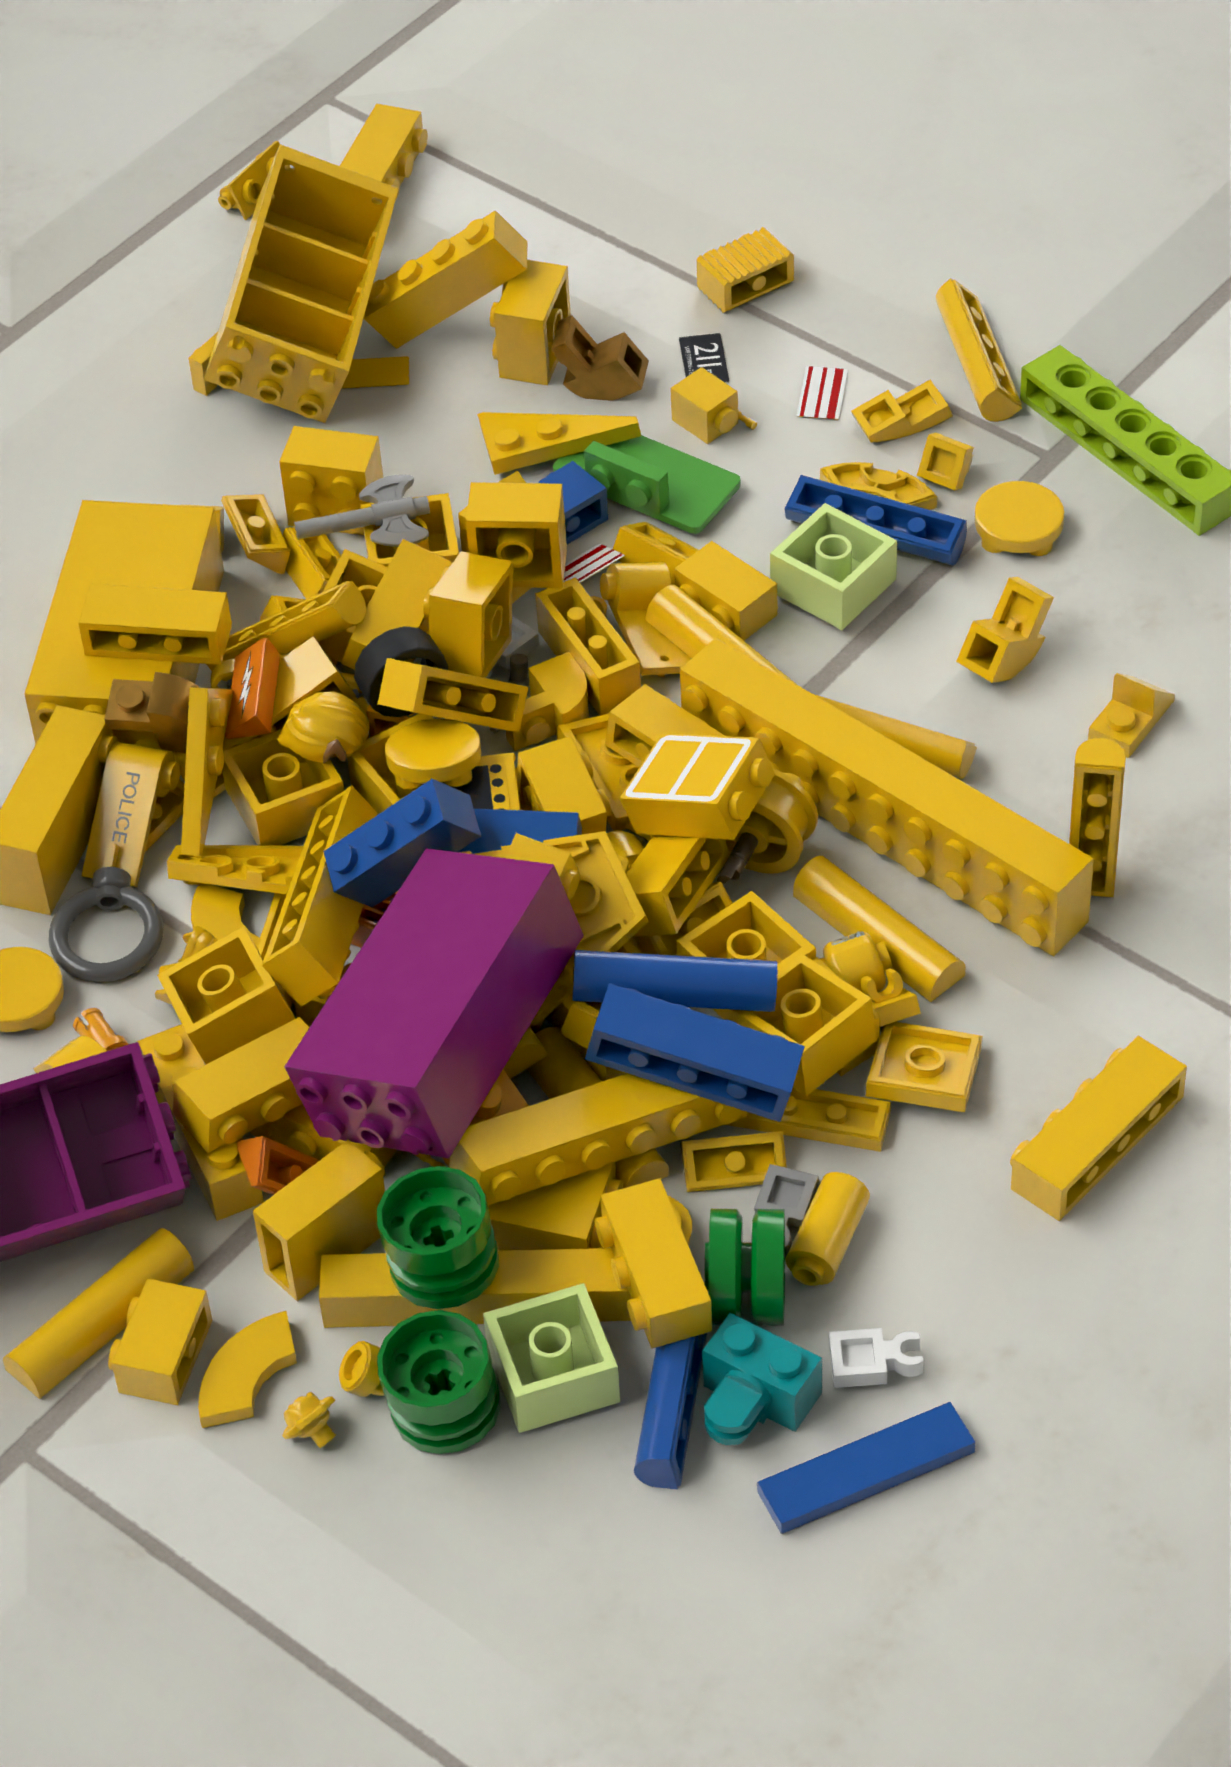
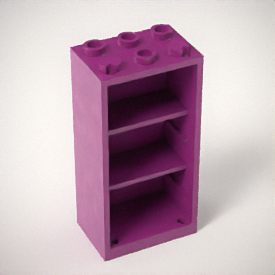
(435, 1002)
(85, 1150)

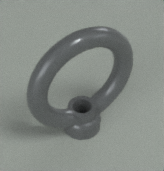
(109, 892)

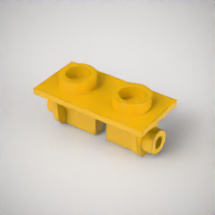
(245, 188)

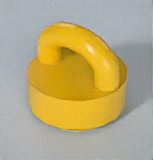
(360, 1370)

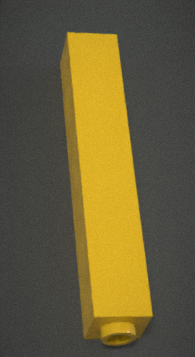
(361, 1293)

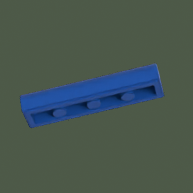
(914, 528)
(678, 979)
(669, 1413)

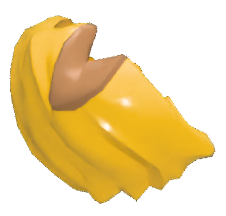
(325, 727)

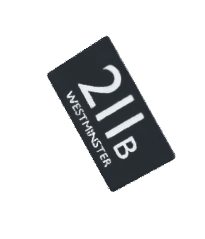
(704, 352)

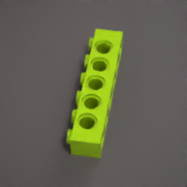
(1128, 439)

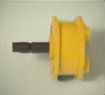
(774, 831)

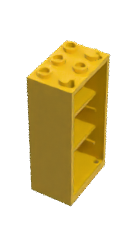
(302, 284)
(118, 547)

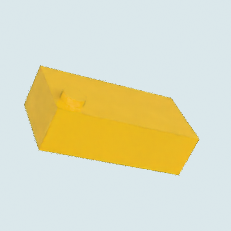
(52, 809)

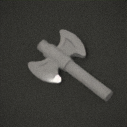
(388, 511)

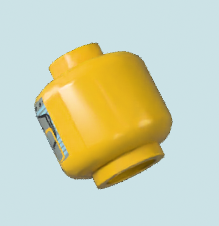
(856, 958)

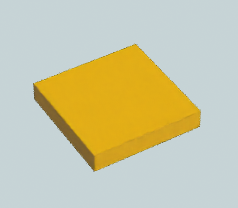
(924, 1066)

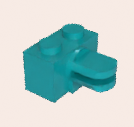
(756, 1379)

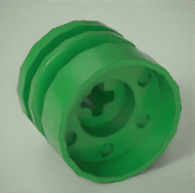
(438, 1237)
(439, 1381)

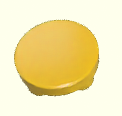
(1019, 518)
(433, 750)
(28, 989)

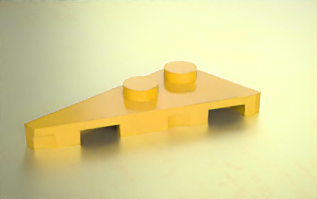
(532, 438)
(204, 762)

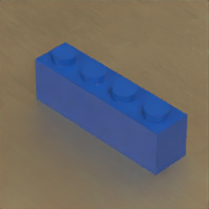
(694, 1052)

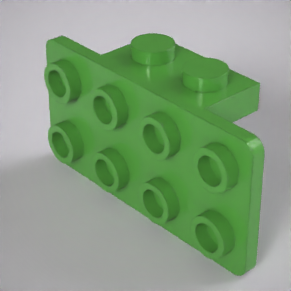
(658, 481)

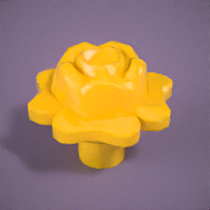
(309, 1418)

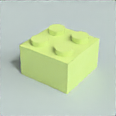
(833, 566)
(552, 1357)

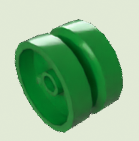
(746, 1266)

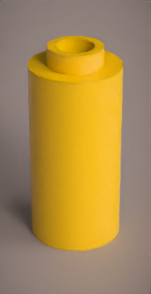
(827, 1229)

